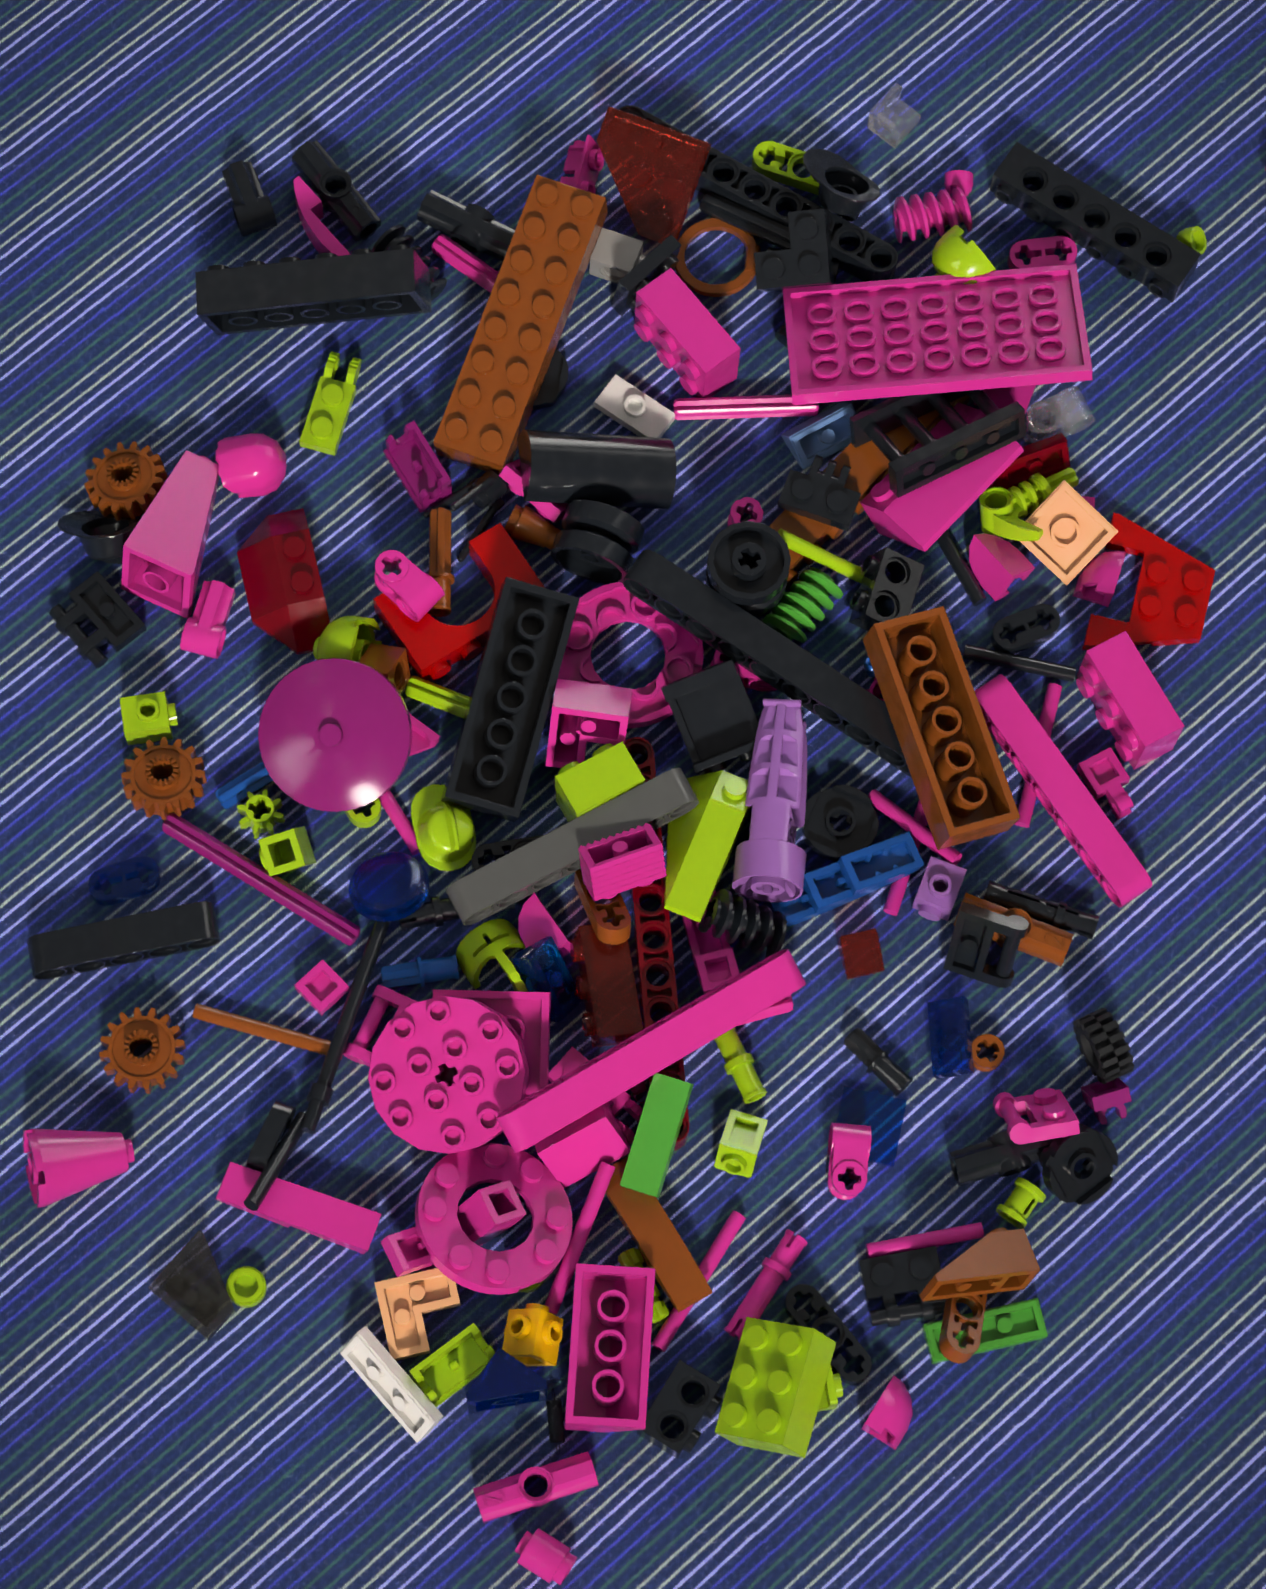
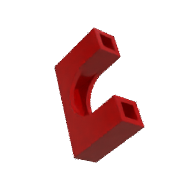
(436, 645)

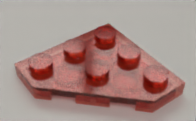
(652, 170)

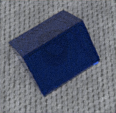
(505, 1384)

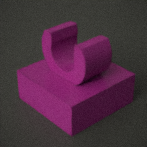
(1104, 1096)

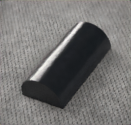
(597, 468)

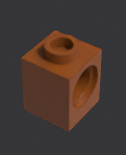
(390, 662)

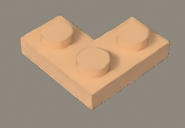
(403, 1303)

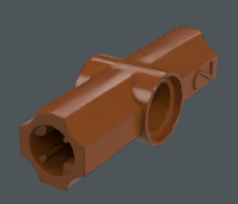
(1041, 938)

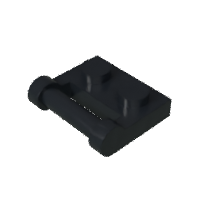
(973, 940)

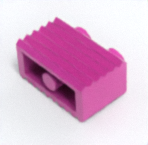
(622, 862)

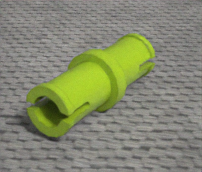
(740, 1066)

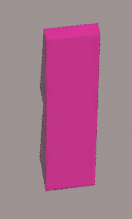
(302, 1209)

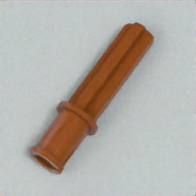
(440, 557)

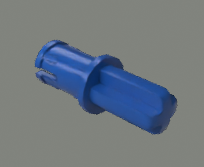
(420, 972)

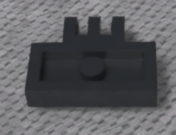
(821, 495)

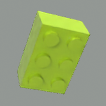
(775, 1387)

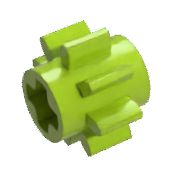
(254, 806)

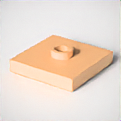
(1071, 532)

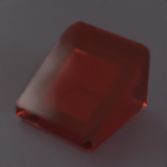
(861, 953)

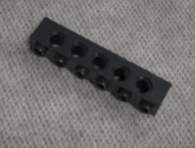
(1085, 205)

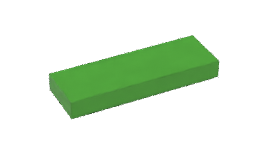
(656, 1135)
(1001, 1328)

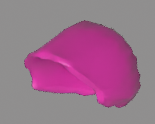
(250, 464)

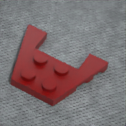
(1168, 595)

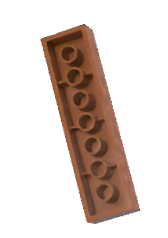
(521, 325)

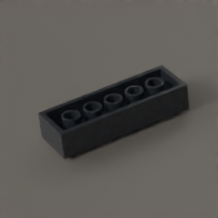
(313, 290)
(510, 699)

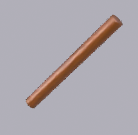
(261, 1029)

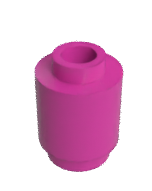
(545, 1556)

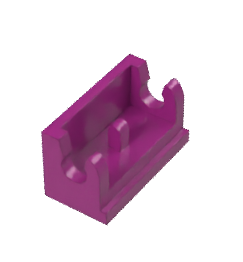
(418, 467)

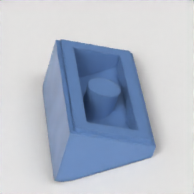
(820, 434)

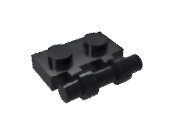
(107, 613)
(899, 1275)

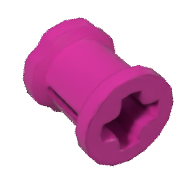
(741, 506)

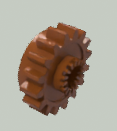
(125, 481)
(160, 797)
(140, 1030)

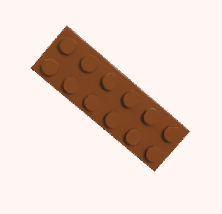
(940, 728)

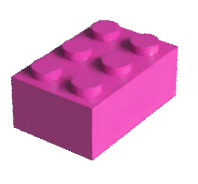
(686, 335)
(1129, 701)

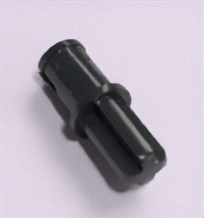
(877, 1061)

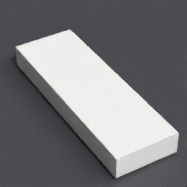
(391, 1384)

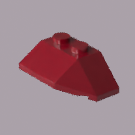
(284, 581)

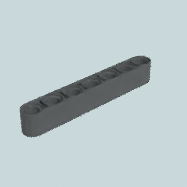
(557, 852)

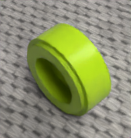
(246, 1286)

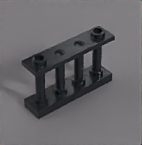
(939, 455)

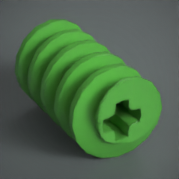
(802, 604)

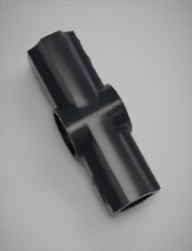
(325, 175)
(466, 225)
(994, 1157)

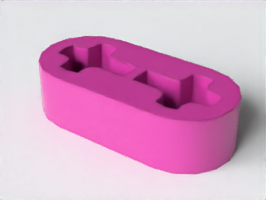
(1042, 252)

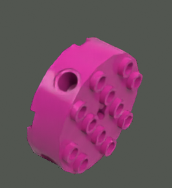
(412, 1057)

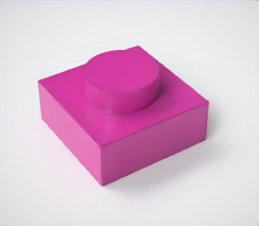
(321, 987)

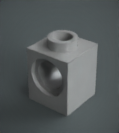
(615, 255)

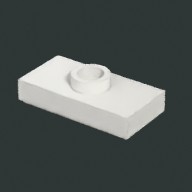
(634, 409)

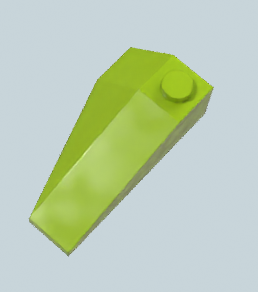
(703, 842)

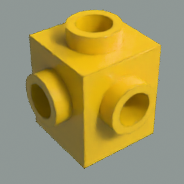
(533, 1335)

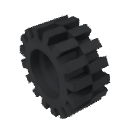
(1103, 1045)

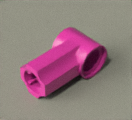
(206, 629)

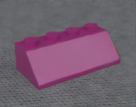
(930, 510)
(610, 1348)

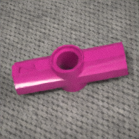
(562, 1479)

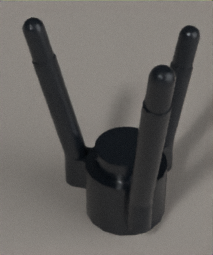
(483, 492)

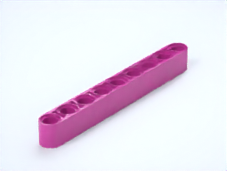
(650, 1050)

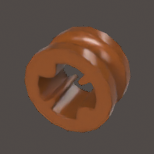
(988, 1041)

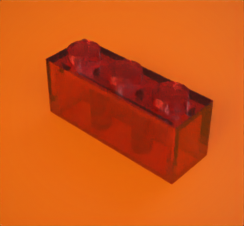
(606, 987)

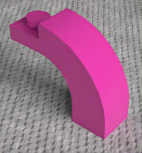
(481, 1218)

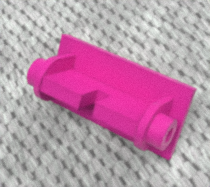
(585, 162)

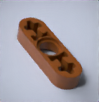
(600, 913)
(954, 1322)

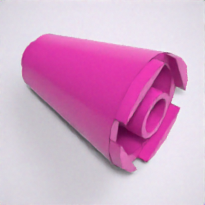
(72, 1161)

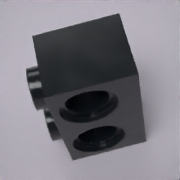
(893, 597)
(671, 1405)

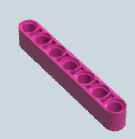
(1061, 792)

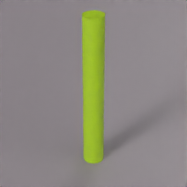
(821, 556)

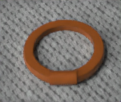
(717, 290)

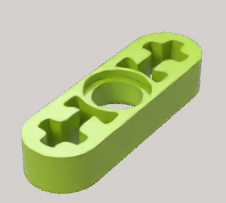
(774, 170)

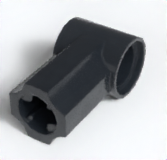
(250, 206)

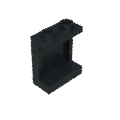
(713, 715)

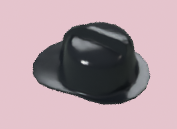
(840, 184)
(99, 535)

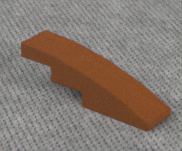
(658, 1242)

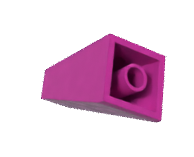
(170, 539)

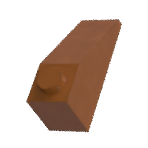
(992, 1265)

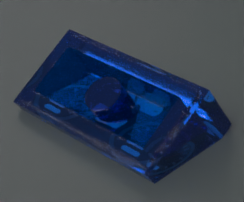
(545, 971)

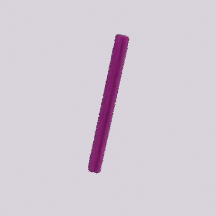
(259, 879)

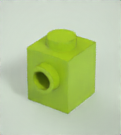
(147, 717)
(286, 851)

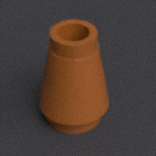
(531, 527)

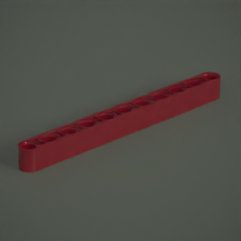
(661, 958)

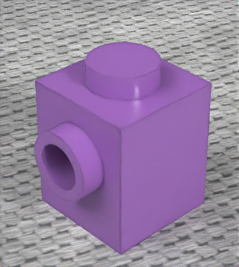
(938, 889)

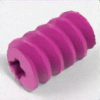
(931, 213)

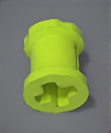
(1020, 1203)

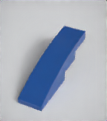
(852, 878)

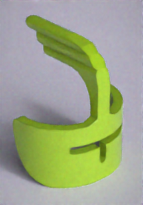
(473, 956)

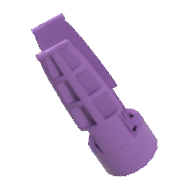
(770, 863)

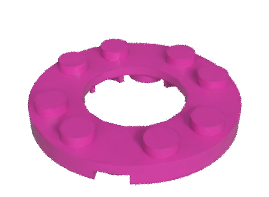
(615, 605)
(466, 1261)

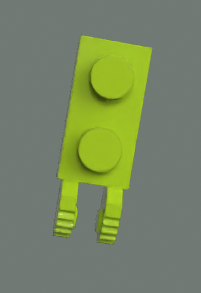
(330, 407)

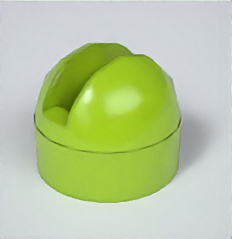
(1194, 238)

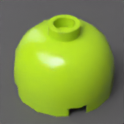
(958, 257)
(346, 638)

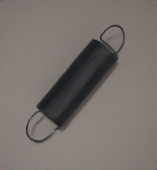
(555, 1421)

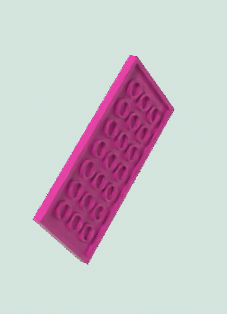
(936, 334)

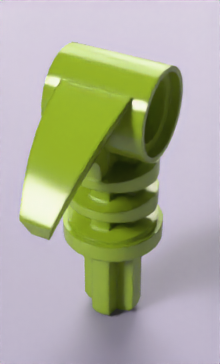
(1004, 508)

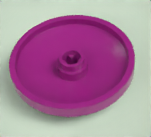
(335, 735)

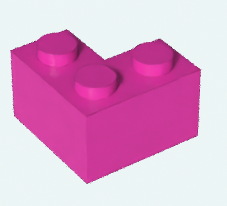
(585, 714)

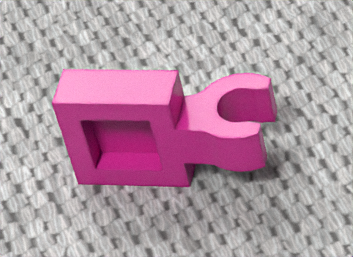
(1106, 777)

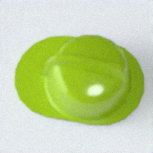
(442, 830)

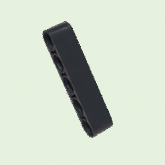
(123, 940)

